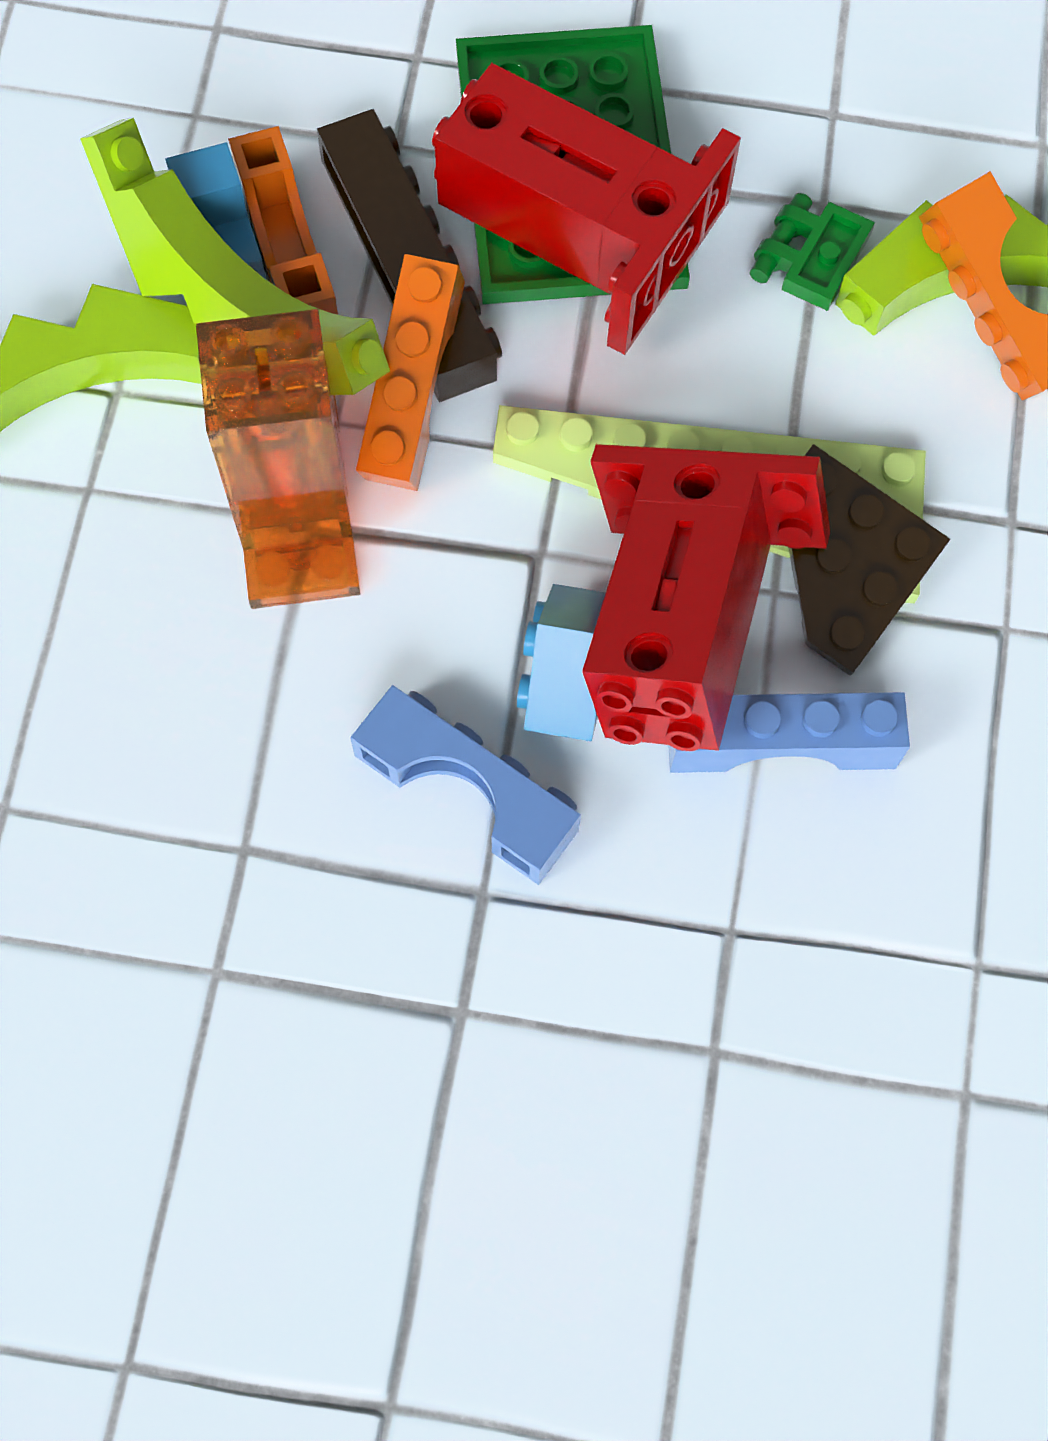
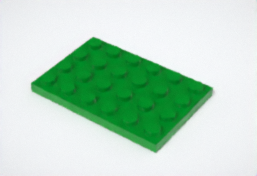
(596, 69)

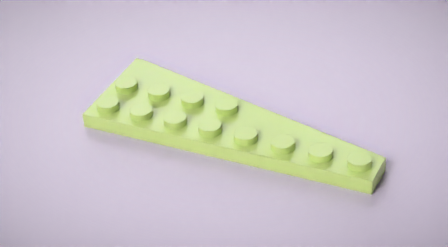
(563, 442)

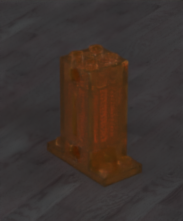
(279, 455)

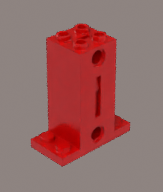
(581, 191)
(689, 581)

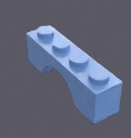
(840, 728)
(409, 741)

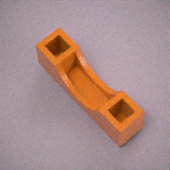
(280, 219)
(969, 237)
(414, 345)

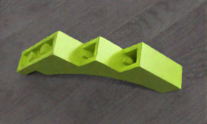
(181, 253)
(908, 273)
(113, 341)

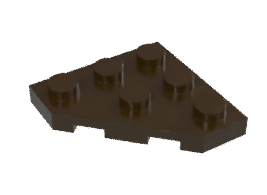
(866, 571)

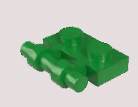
(826, 256)

